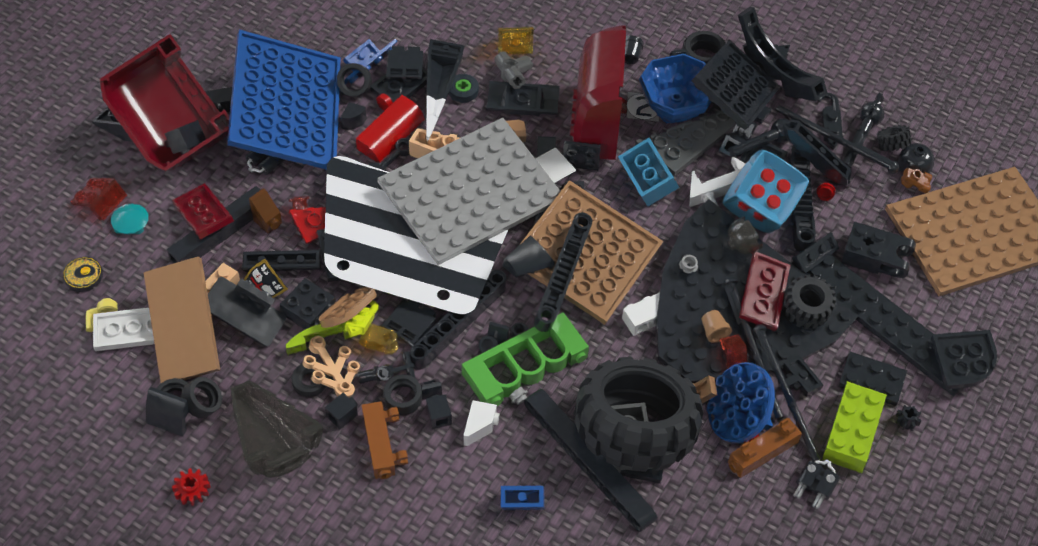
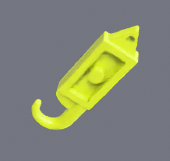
(361, 322)

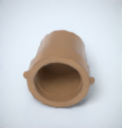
(715, 326)

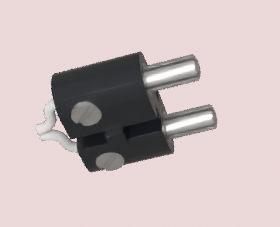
(818, 480)

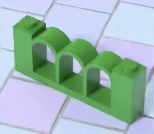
(493, 392)

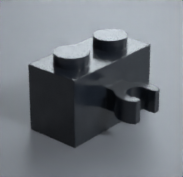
(185, 137)

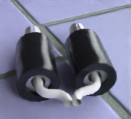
(265, 166)

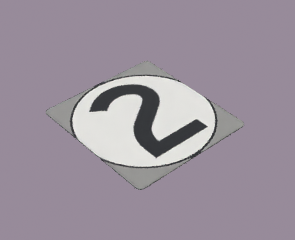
(639, 109)

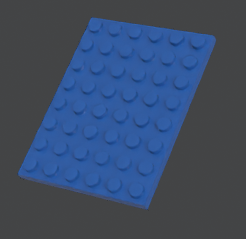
(284, 100)

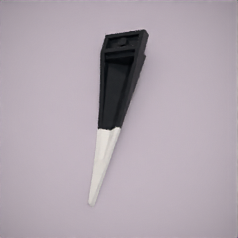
(442, 68)

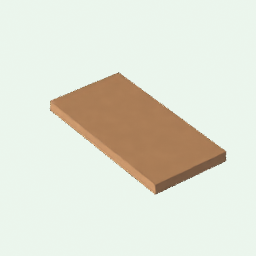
(181, 320)

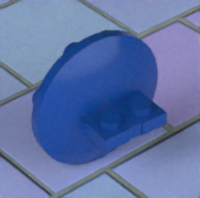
(742, 403)

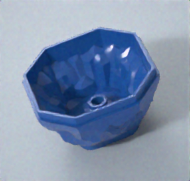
(669, 88)

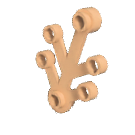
(340, 385)

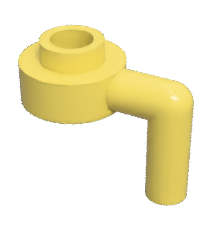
(103, 306)

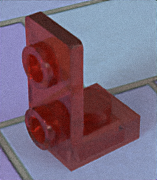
(734, 349)

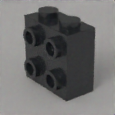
(306, 304)

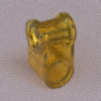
(378, 338)

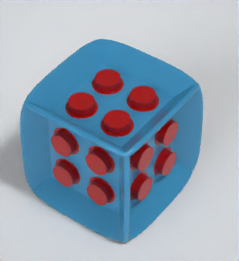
(766, 191)

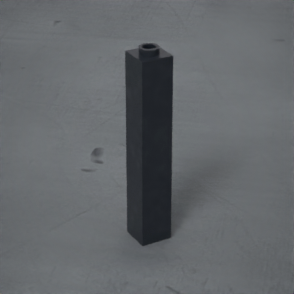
(191, 246)

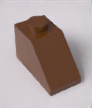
(265, 211)

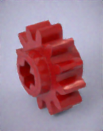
(187, 493)

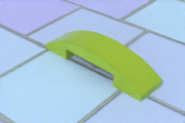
(298, 342)

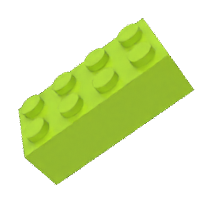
(854, 427)

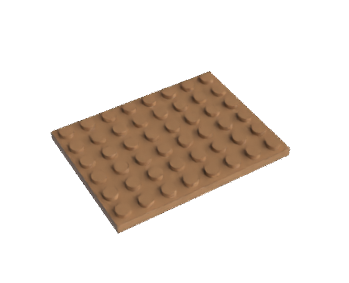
(971, 230)

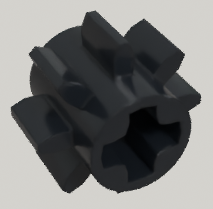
(908, 417)

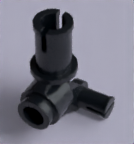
(387, 371)

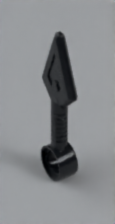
(398, 152)

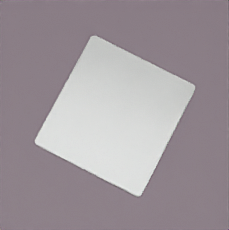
(555, 165)

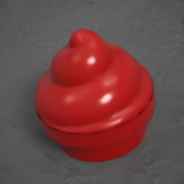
(826, 191)

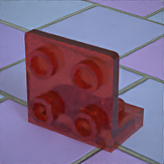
(100, 195)

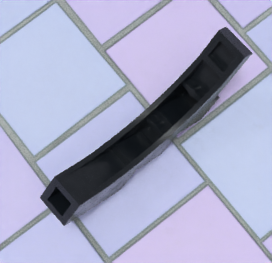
(760, 49)

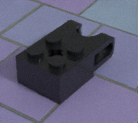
(878, 251)

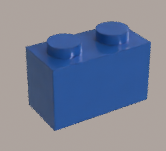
(522, 498)

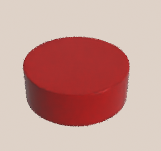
(384, 101)

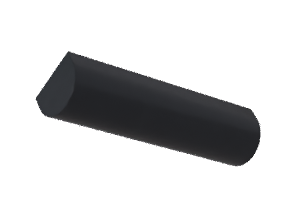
(284, 260)

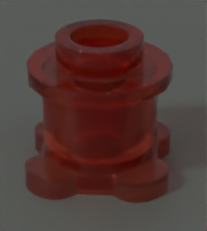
(299, 202)

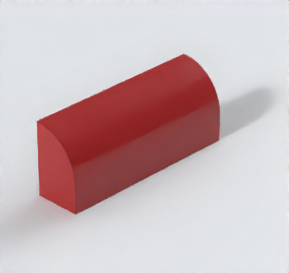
(393, 124)

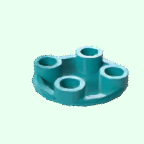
(129, 219)

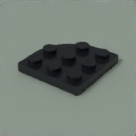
(965, 357)

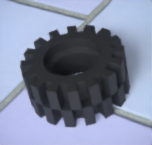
(894, 138)

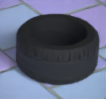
(703, 40)

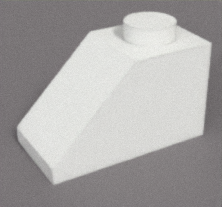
(480, 421)

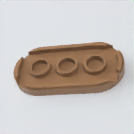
(347, 307)

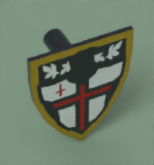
(266, 278)

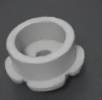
(689, 259)
(518, 396)

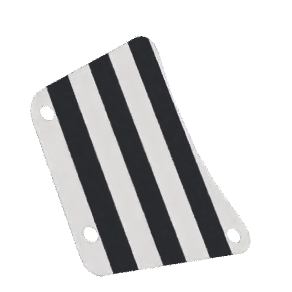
(384, 249)

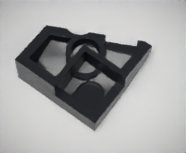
(528, 258)

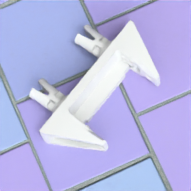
(715, 187)

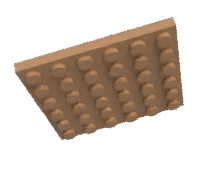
(611, 256)

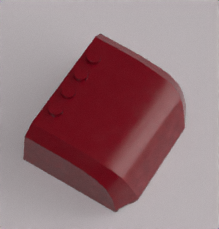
(598, 91)
(158, 95)

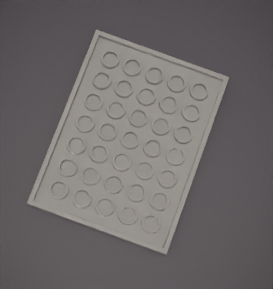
(469, 190)

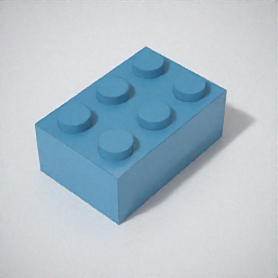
(648, 172)

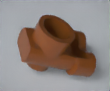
(916, 178)

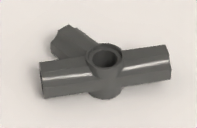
(513, 68)

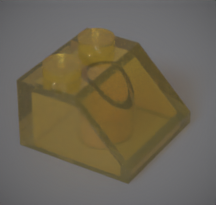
(515, 40)

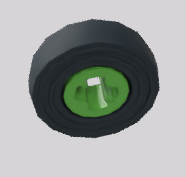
(464, 95)

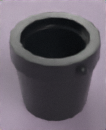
(633, 49)

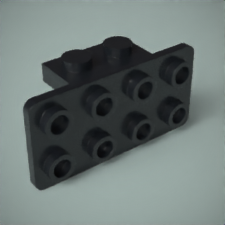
(246, 309)

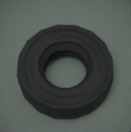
(302, 389)

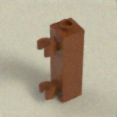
(378, 439)
(764, 448)

